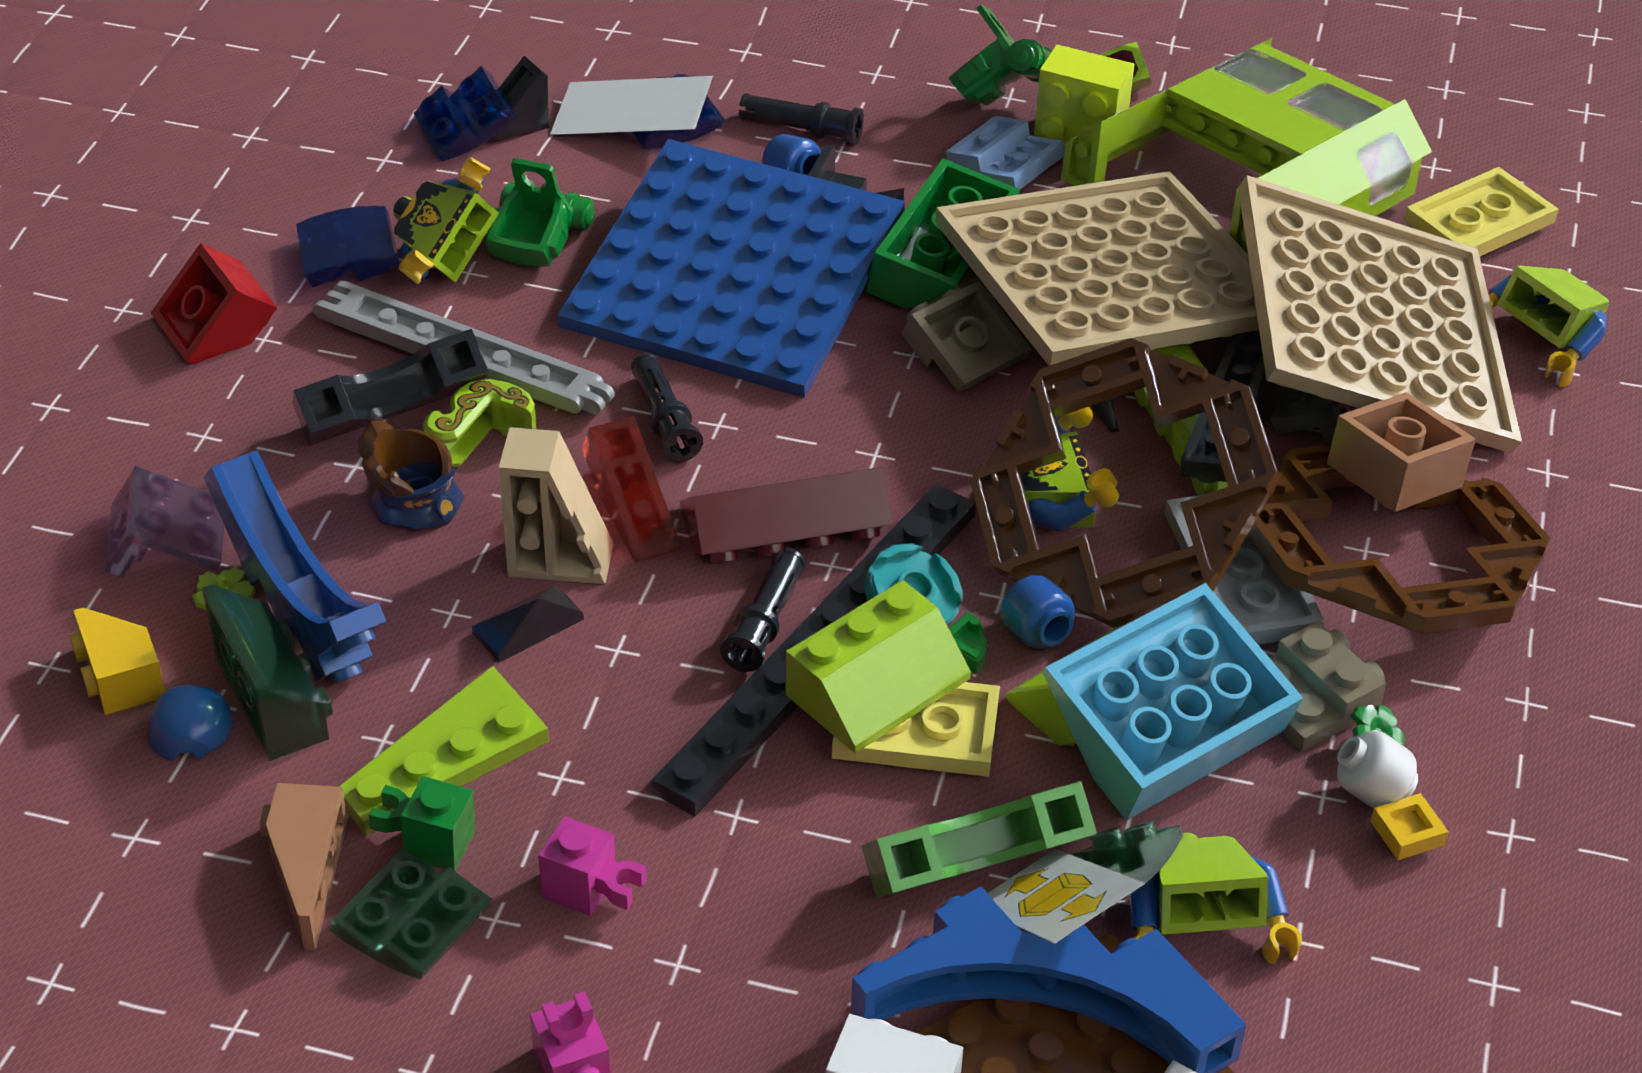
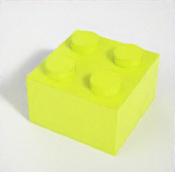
(1079, 92)

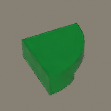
(970, 640)

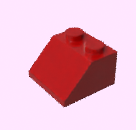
(212, 306)

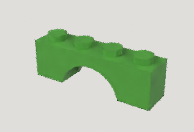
(978, 839)

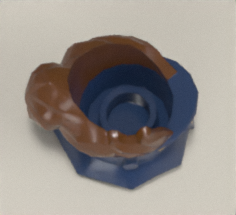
(410, 476)

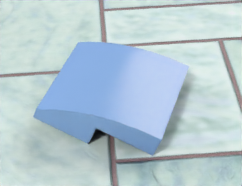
(1006, 151)

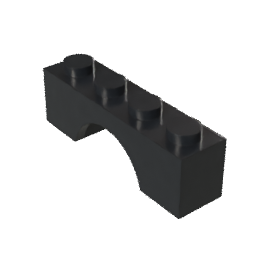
(351, 402)

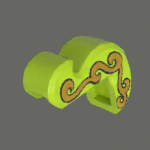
(477, 411)

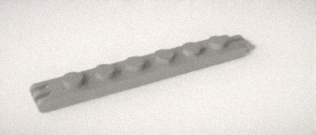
(413, 328)

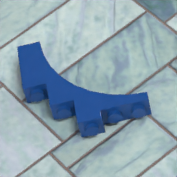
(272, 551)
(983, 955)

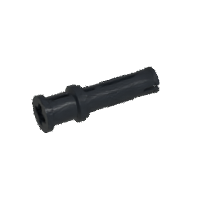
(820, 119)
(650, 376)
(758, 622)

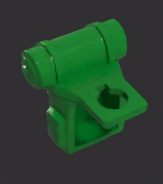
(998, 65)
(536, 219)

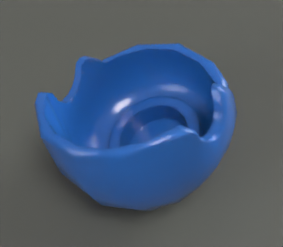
(189, 721)

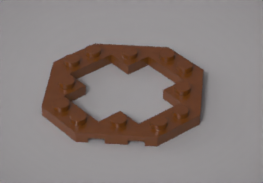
(1214, 520)
(1498, 570)

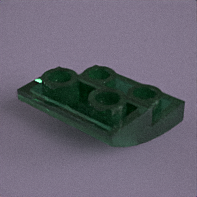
(1133, 852)
(410, 914)

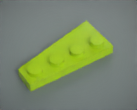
(455, 744)

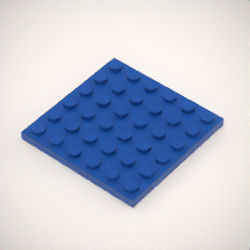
(732, 267)

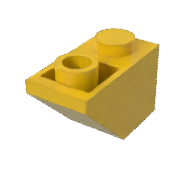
(119, 660)

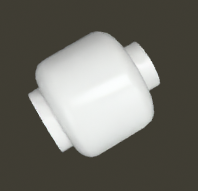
(1376, 769)

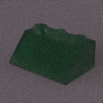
(266, 673)

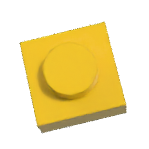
(1409, 826)

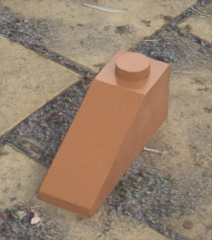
(305, 843)

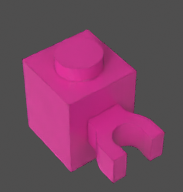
(581, 868)
(569, 1038)

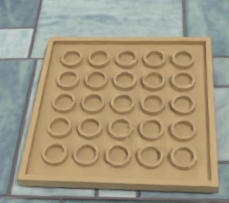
(1106, 265)
(1374, 311)

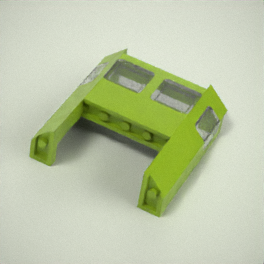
(1278, 121)

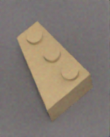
(549, 513)

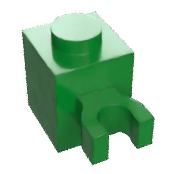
(433, 822)

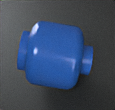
(791, 153)
(1038, 612)

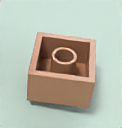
(1400, 451)

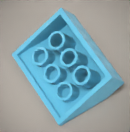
(1170, 699)

